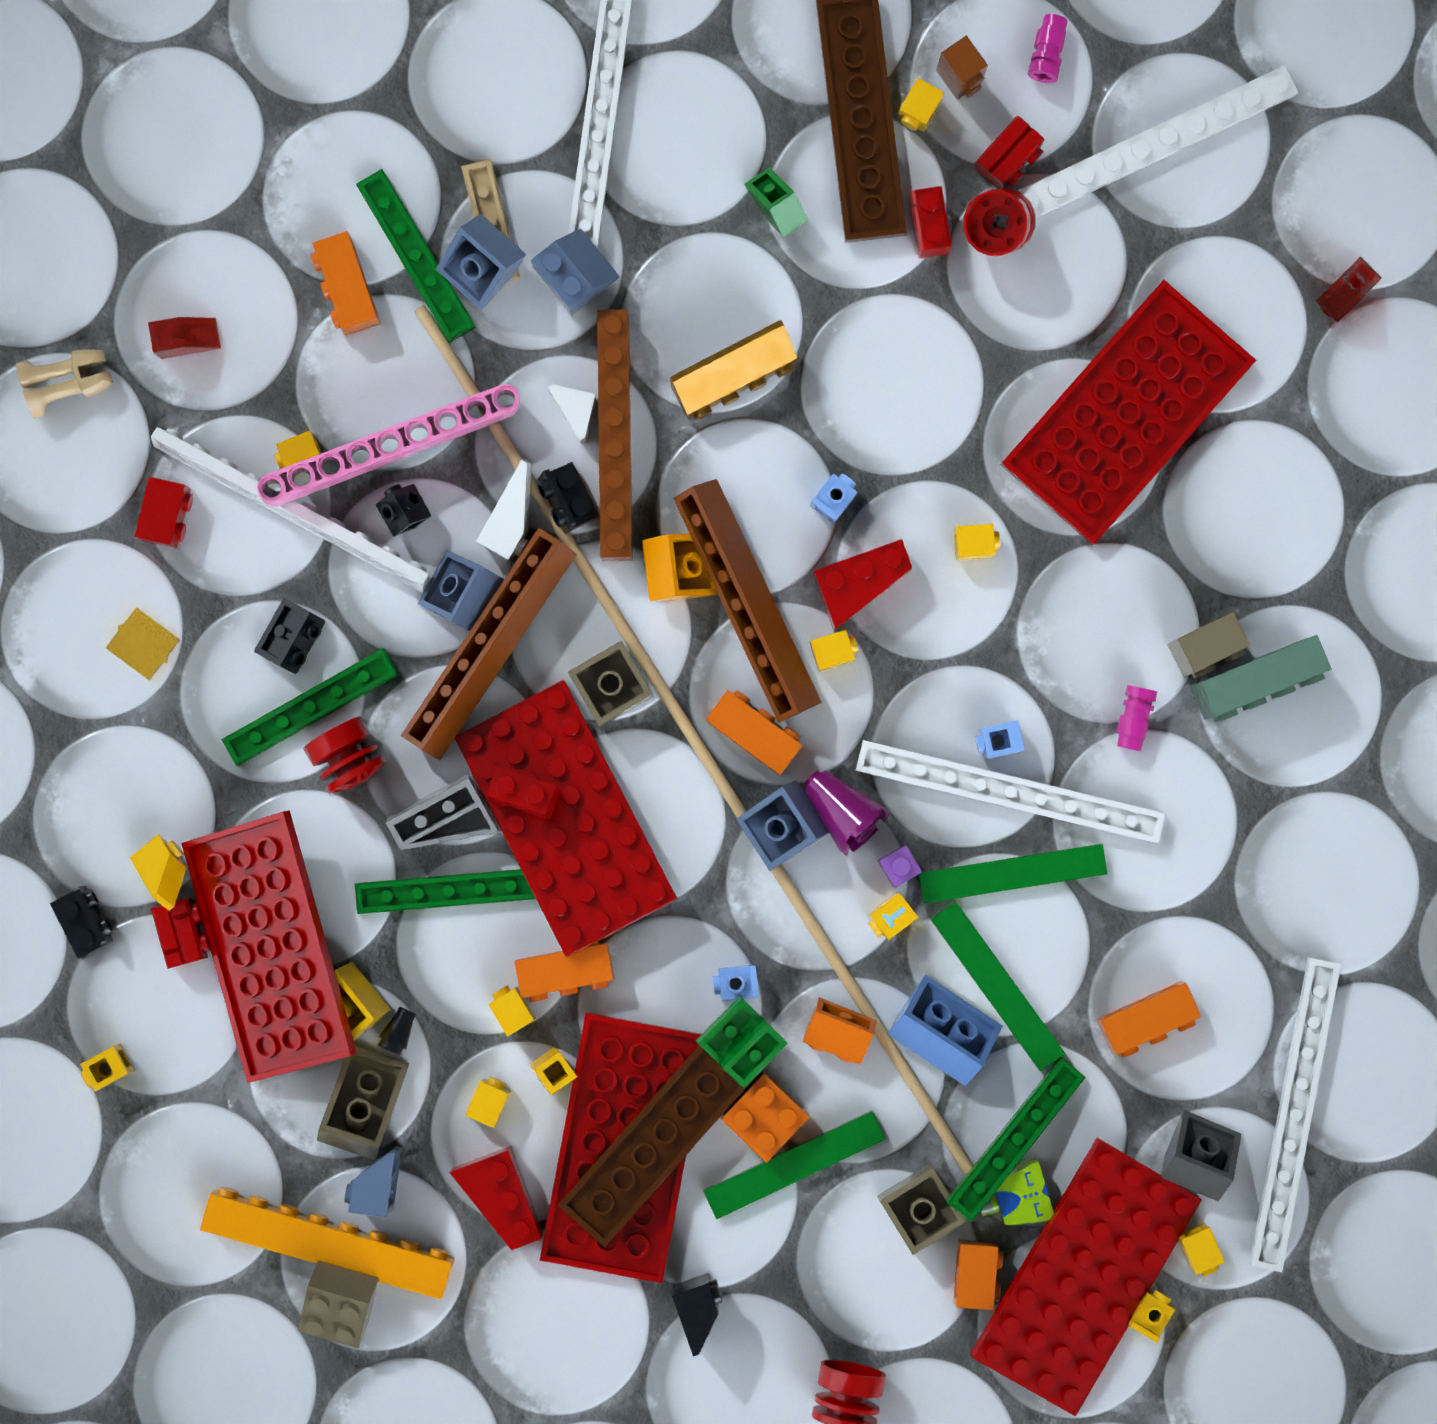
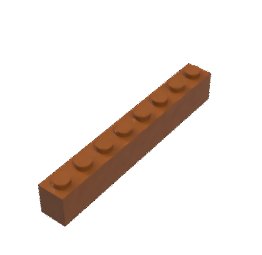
(614, 435)
(747, 600)
(489, 644)

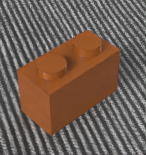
(962, 68)

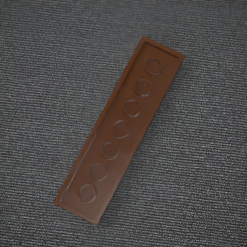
(861, 119)
(651, 1146)

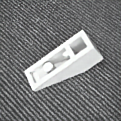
(510, 518)

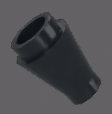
(397, 1032)

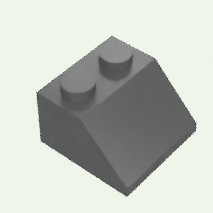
(1201, 1156)

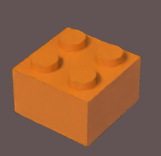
(765, 1116)

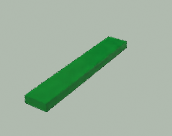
(415, 255)
(310, 707)
(1012, 873)
(442, 891)
(997, 986)
(1015, 1139)
(794, 1164)

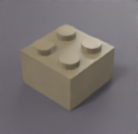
(1213, 642)
(610, 684)
(920, 1209)
(338, 1304)

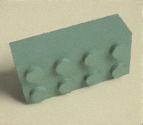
(1264, 676)

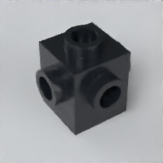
(402, 509)

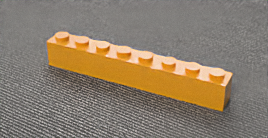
(317, 1239)

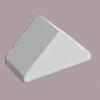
(576, 407)

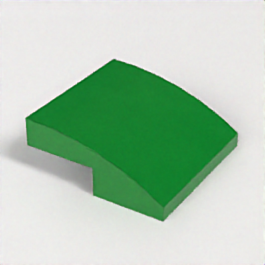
(741, 1042)

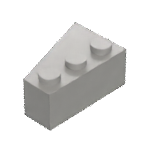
(443, 816)

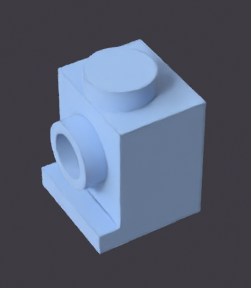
(832, 508)
(1011, 738)
(745, 973)

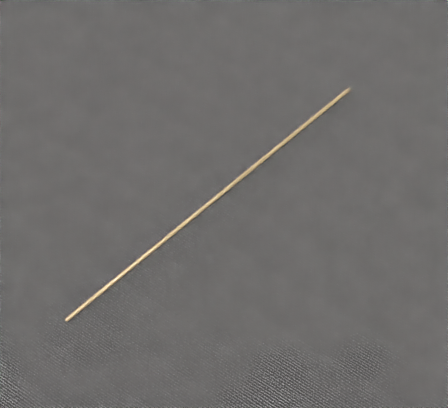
(703, 753)

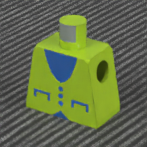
(1021, 1196)

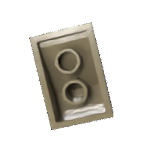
(362, 1103)

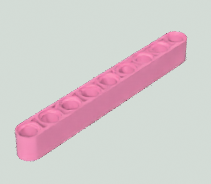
(377, 456)

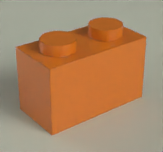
(839, 1031)
(976, 1274)

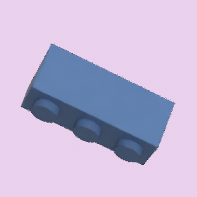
(945, 1030)

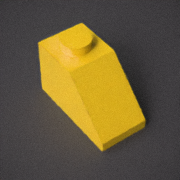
(161, 869)

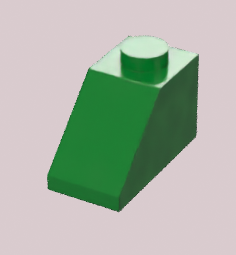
(776, 201)

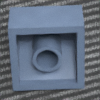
(480, 261)
(574, 270)
(460, 590)
(782, 825)
(376, 1186)

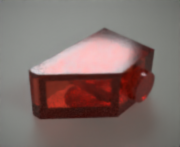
(1348, 289)
(183, 336)

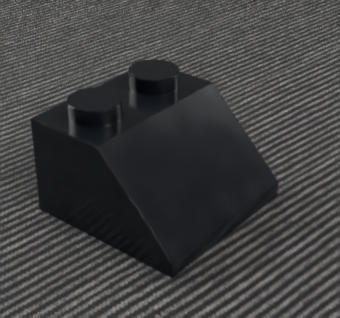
(697, 1307)

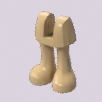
(78, 364)

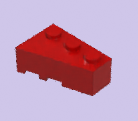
(859, 580)
(501, 1196)

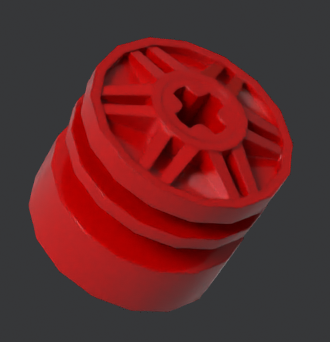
(982, 218)
(344, 755)
(849, 1388)

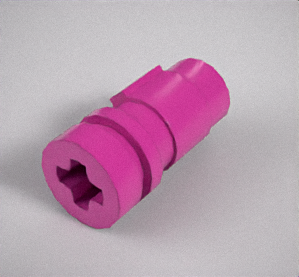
(1048, 46)
(1134, 722)

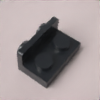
(567, 497)
(289, 636)
(82, 921)

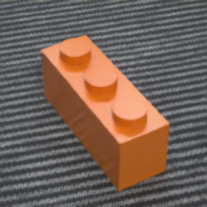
(344, 283)
(754, 731)
(564, 974)
(1149, 1019)

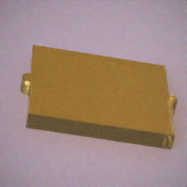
(142, 643)

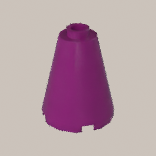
(844, 810)

